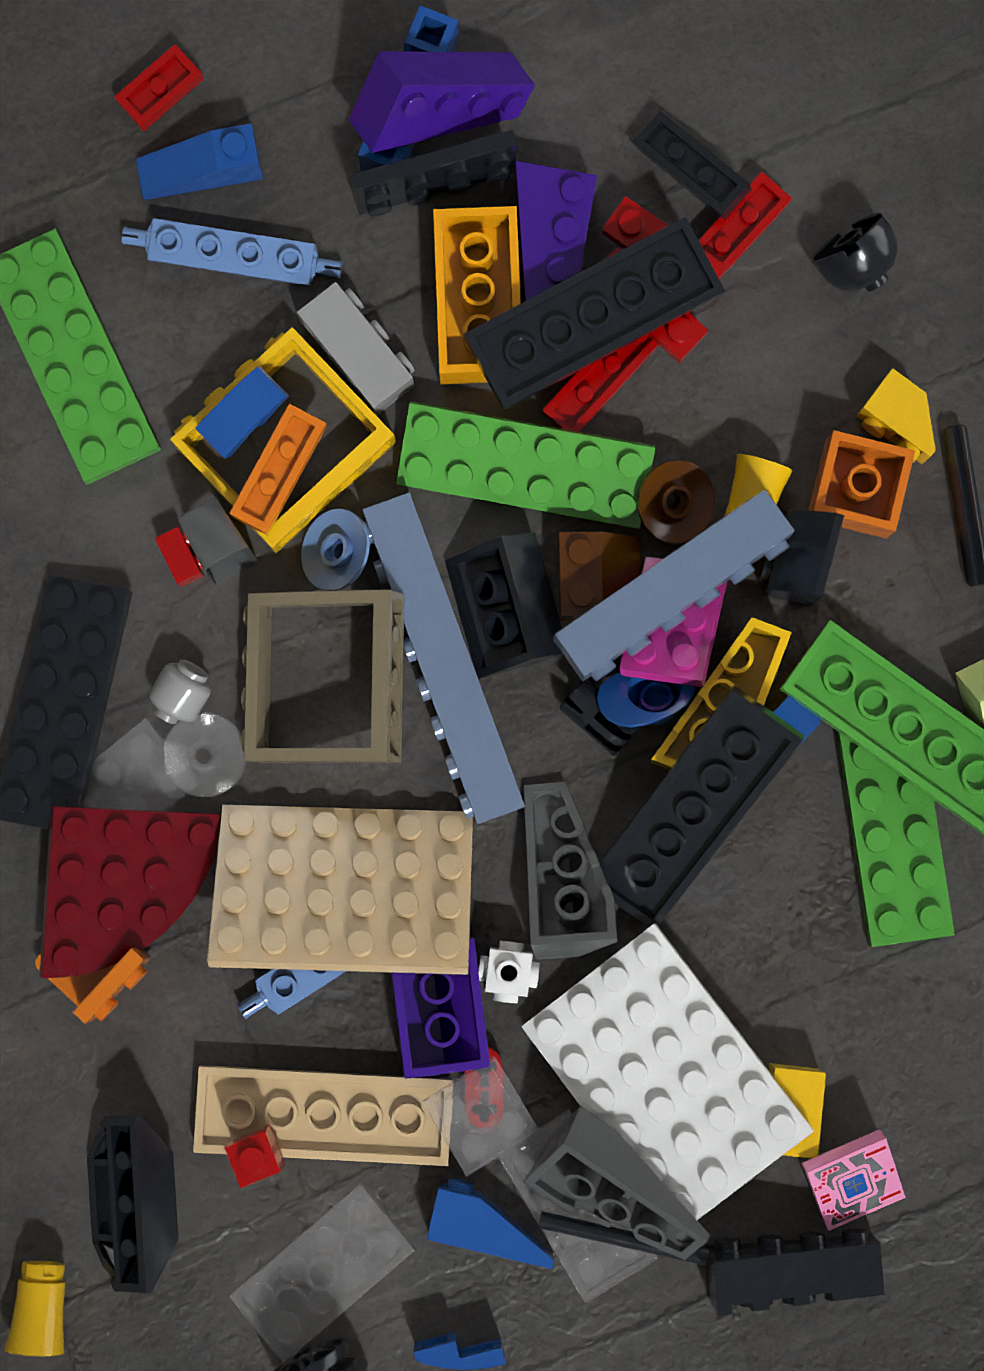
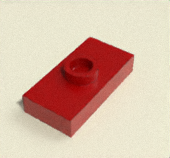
(159, 87)

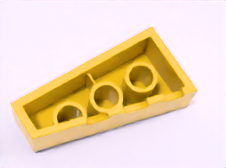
(747, 665)

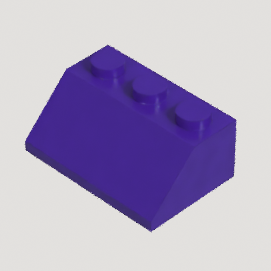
(440, 1021)

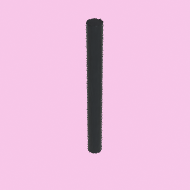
(610, 1235)

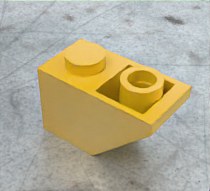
(901, 415)

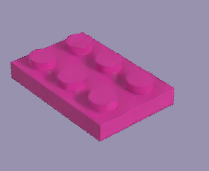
(682, 652)

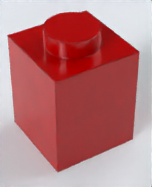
(255, 1156)

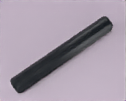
(965, 502)

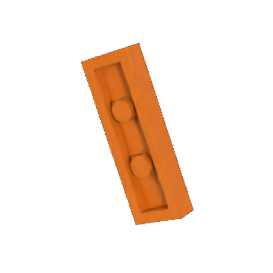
(278, 469)

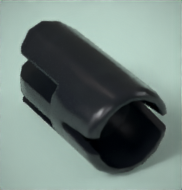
(583, 710)

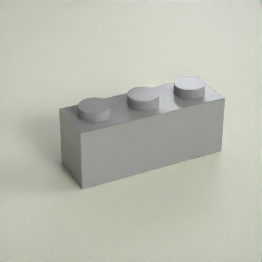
(357, 347)

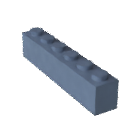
(673, 586)

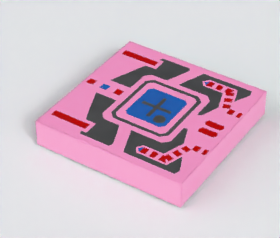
(854, 1179)

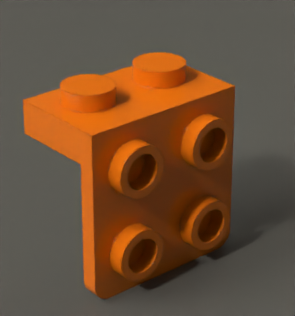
(96, 990)

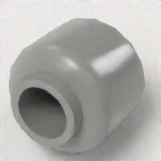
(180, 691)

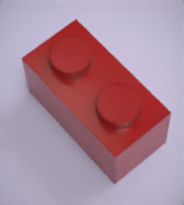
(179, 557)

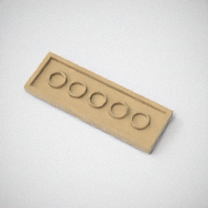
(321, 1114)

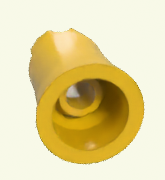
(753, 476)
(38, 1311)

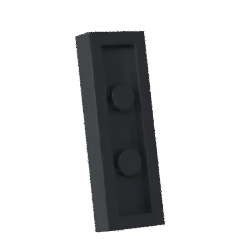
(692, 165)

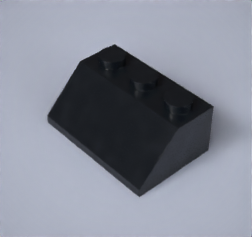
(505, 604)

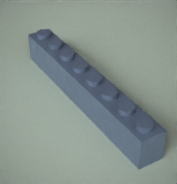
(444, 661)

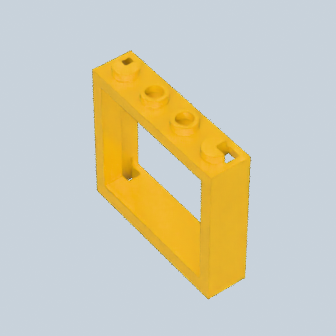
(330, 486)

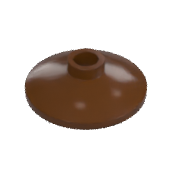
(692, 505)

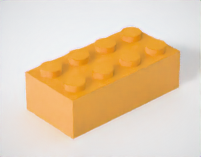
(473, 280)

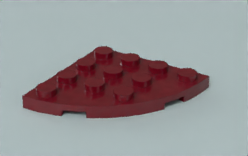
(118, 881)

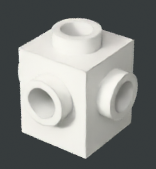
(508, 954)

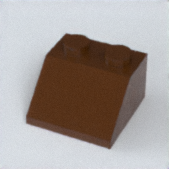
(593, 569)

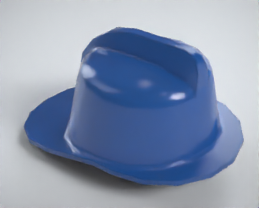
(642, 701)

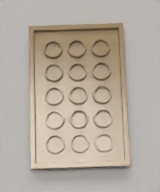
(342, 890)

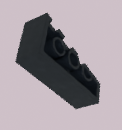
(793, 1270)

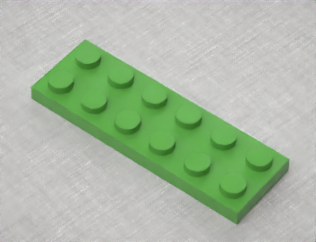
(73, 358)
(523, 464)
(893, 720)
(894, 852)

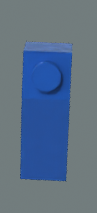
(201, 163)
(475, 1223)

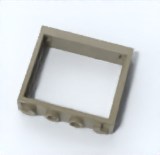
(386, 677)

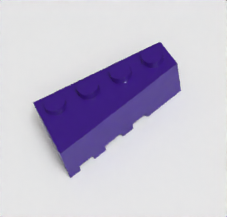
(437, 94)
(552, 223)

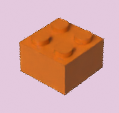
(862, 482)

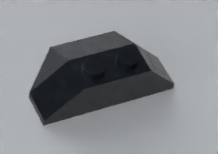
(132, 1202)

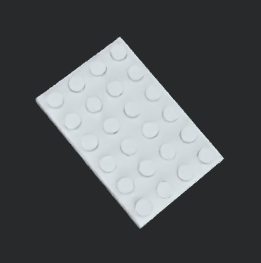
(668, 1072)

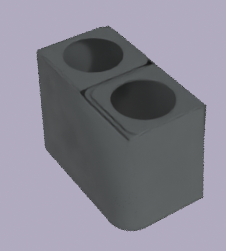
(216, 541)

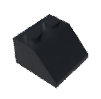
(804, 567)

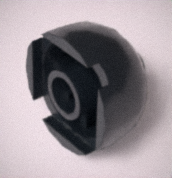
(859, 256)

